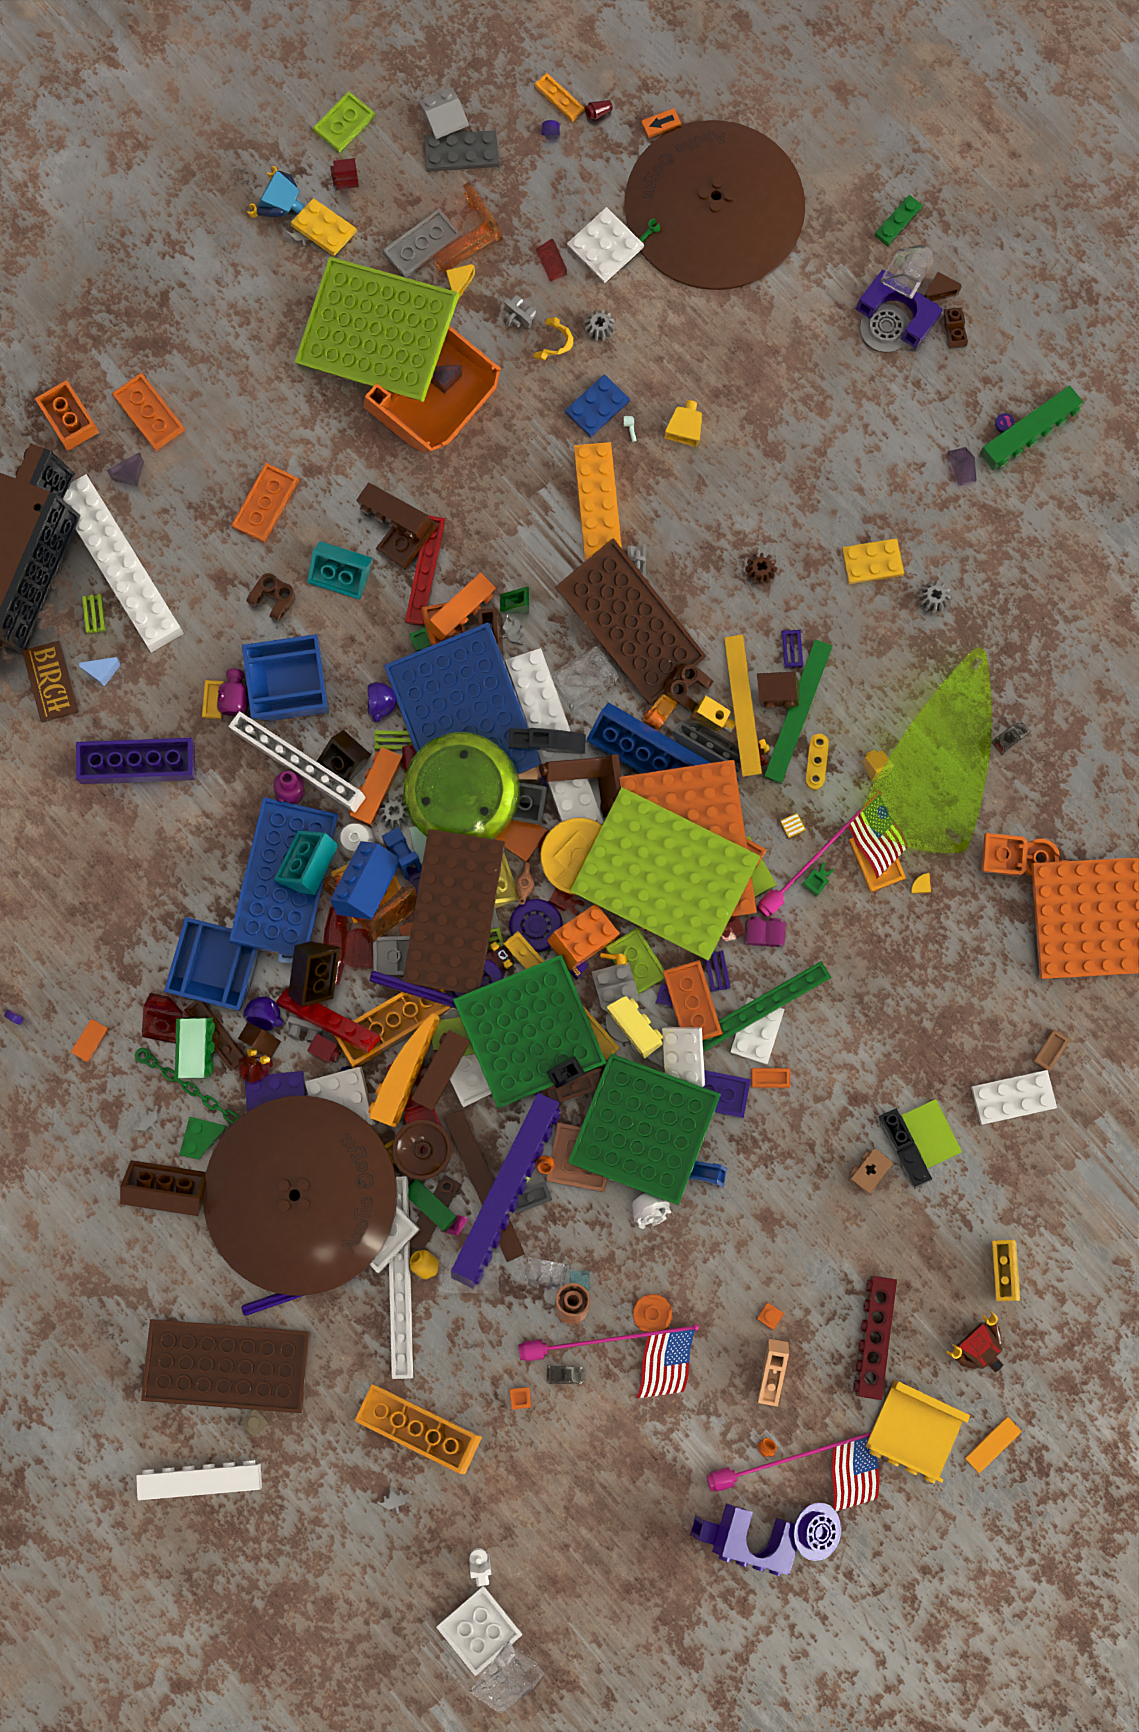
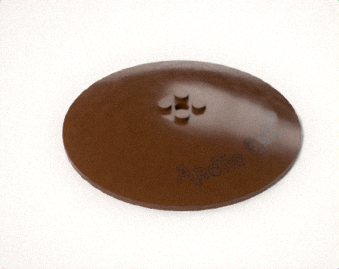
(707, 239)
(342, 1205)

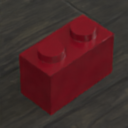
(324, 1050)

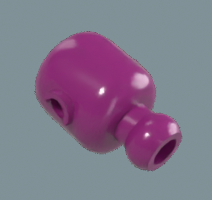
(233, 694)
(289, 787)

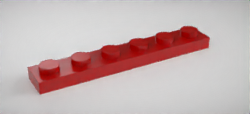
(424, 574)
(331, 1022)

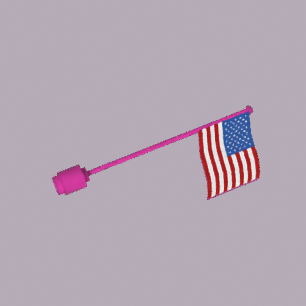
(875, 847)
(663, 1361)
(852, 1470)

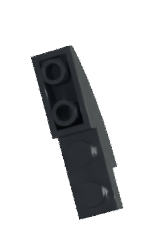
(547, 739)
(904, 1148)

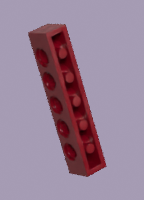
(883, 1328)

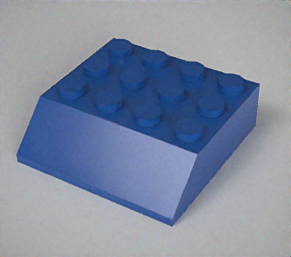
(285, 678)
(210, 966)

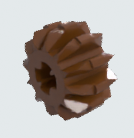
(758, 562)

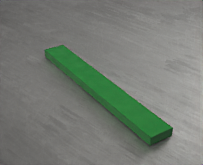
(796, 716)
(769, 1003)

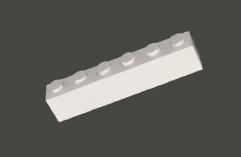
(199, 1481)

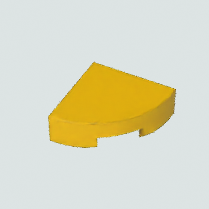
(921, 884)

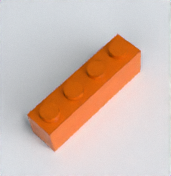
(460, 607)
(377, 785)

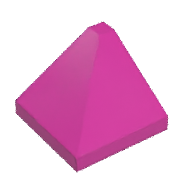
(457, 1226)

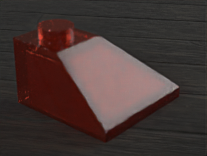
(160, 1018)

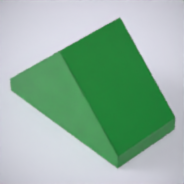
(515, 601)

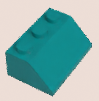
(339, 570)
(306, 861)

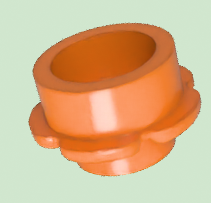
(545, 1164)
(767, 1447)

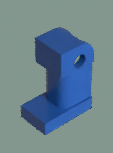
(396, 844)
(709, 1173)

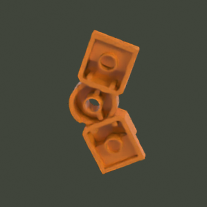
(1014, 854)

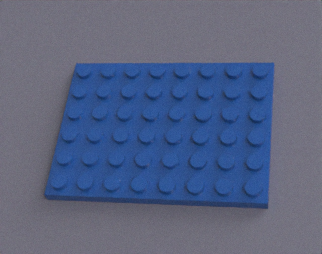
(460, 689)

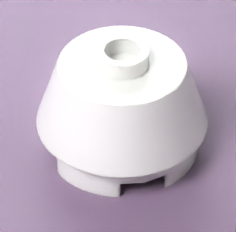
(351, 835)
(649, 1210)

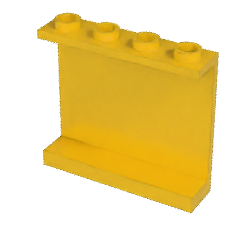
(915, 1431)

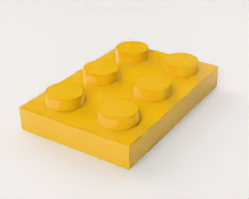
(323, 227)
(872, 561)

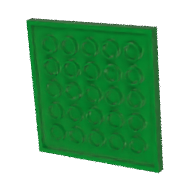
(527, 1028)
(644, 1129)

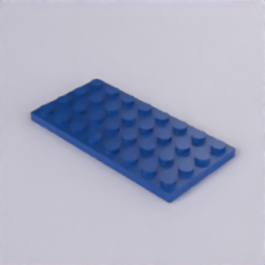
(268, 912)

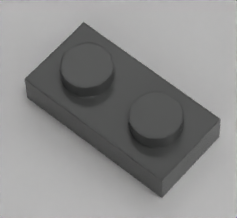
(533, 1197)

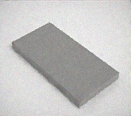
(421, 243)

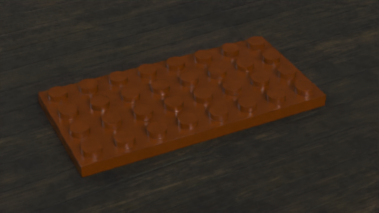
(629, 620)
(453, 911)
(225, 1366)

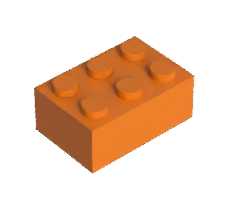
(67, 415)
(583, 936)

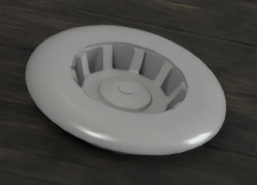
(886, 325)

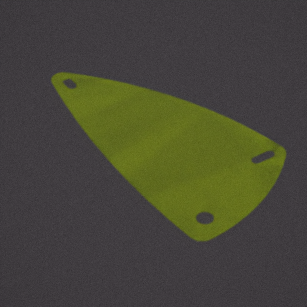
(939, 766)

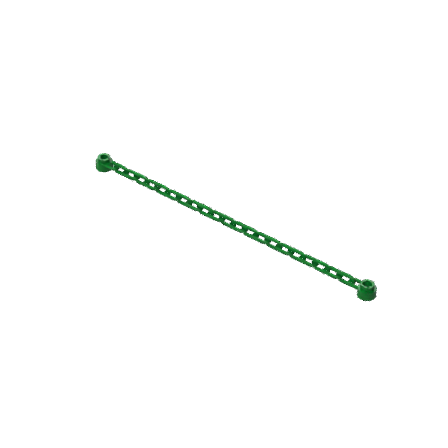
(148, 1057)

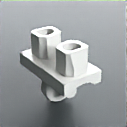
(480, 1566)

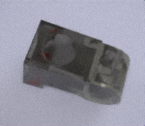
(1010, 737)
(565, 1374)

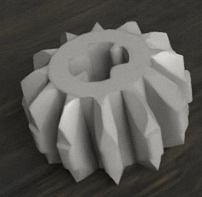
(594, 329)
(935, 590)
(394, 819)

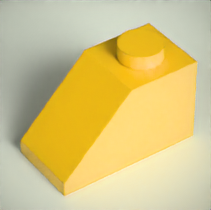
(874, 763)

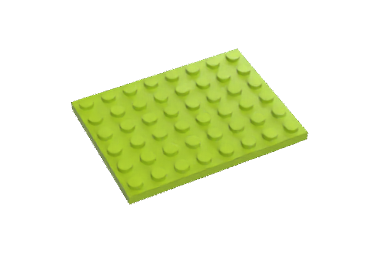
(377, 328)
(665, 873)

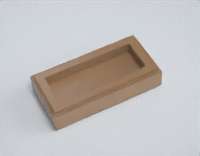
(1051, 1050)

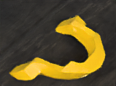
(555, 322)

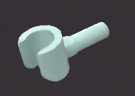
(629, 422)

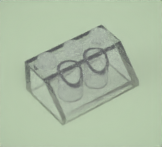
(908, 269)

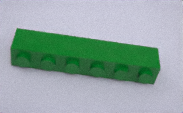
(1032, 427)

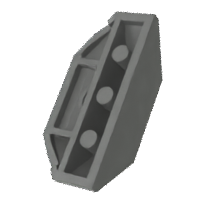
(706, 743)

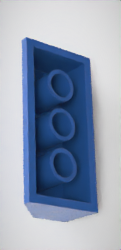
(364, 881)

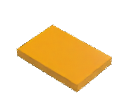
(891, 875)

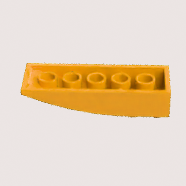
(393, 1022)
(402, 1075)
(418, 1429)

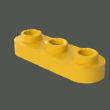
(812, 768)

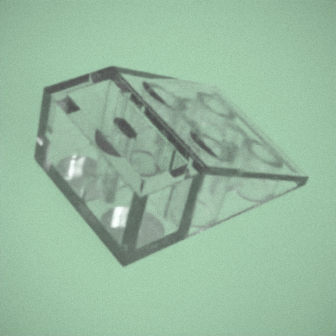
(507, 1678)

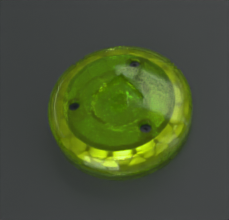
(462, 786)

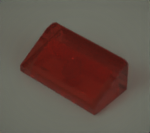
(551, 260)

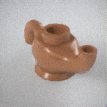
(524, 883)

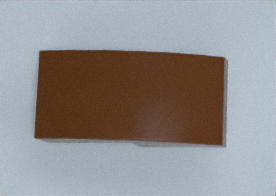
(954, 327)

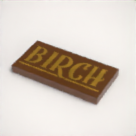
(50, 681)

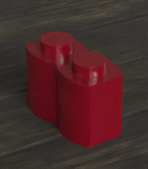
(344, 174)

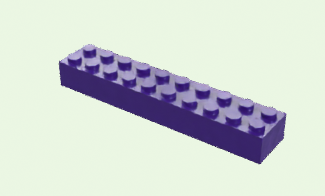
(505, 1190)

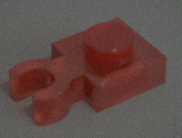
(563, 900)

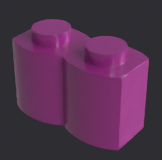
(765, 933)

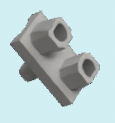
(516, 315)
(638, 557)
(298, 1025)

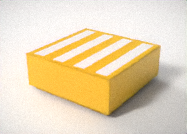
(792, 825)

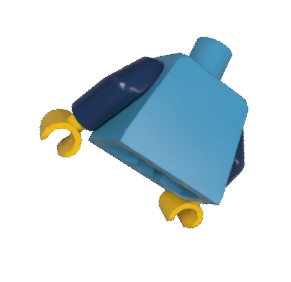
(278, 196)

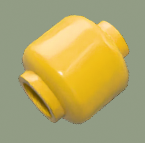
(424, 1264)

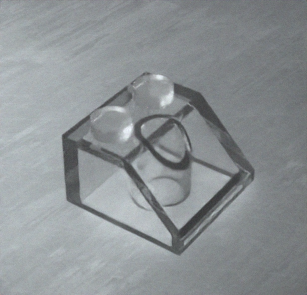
(545, 1273)

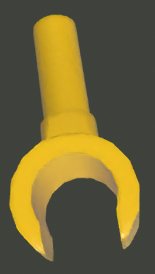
(620, 958)

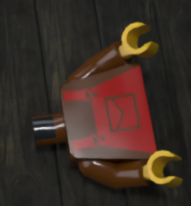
(980, 1346)

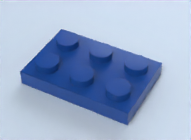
(597, 405)

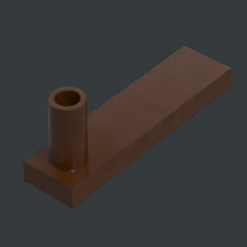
(444, 1192)

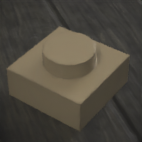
(254, 1422)

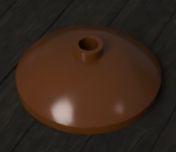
(410, 1141)

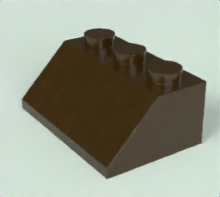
(313, 973)

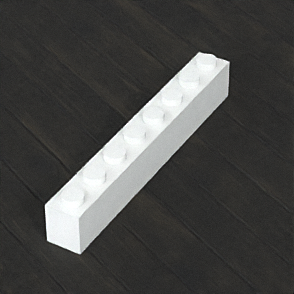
(297, 762)

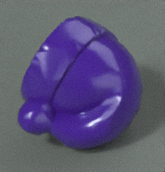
(380, 700)
(263, 1013)

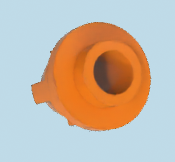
(654, 718)

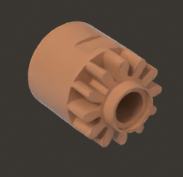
(574, 1295)

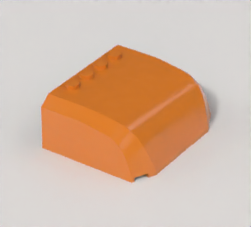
(441, 415)

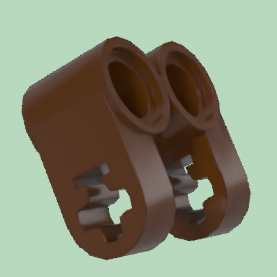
(274, 592)
(684, 683)

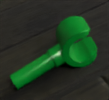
(651, 229)

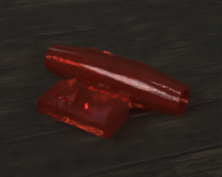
(354, 945)

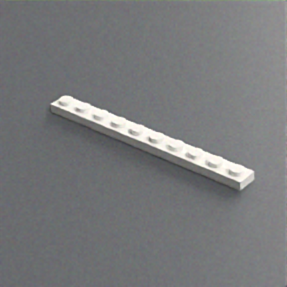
(401, 1299)

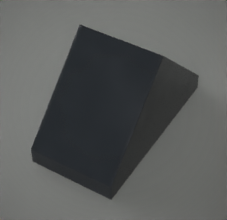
(566, 1072)

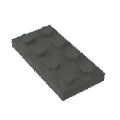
(461, 151)

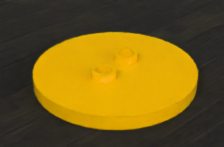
(567, 849)

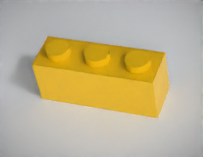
(1006, 1270)

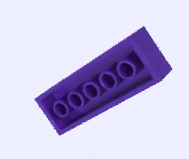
(135, 760)

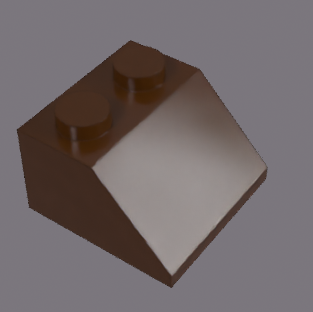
(778, 690)

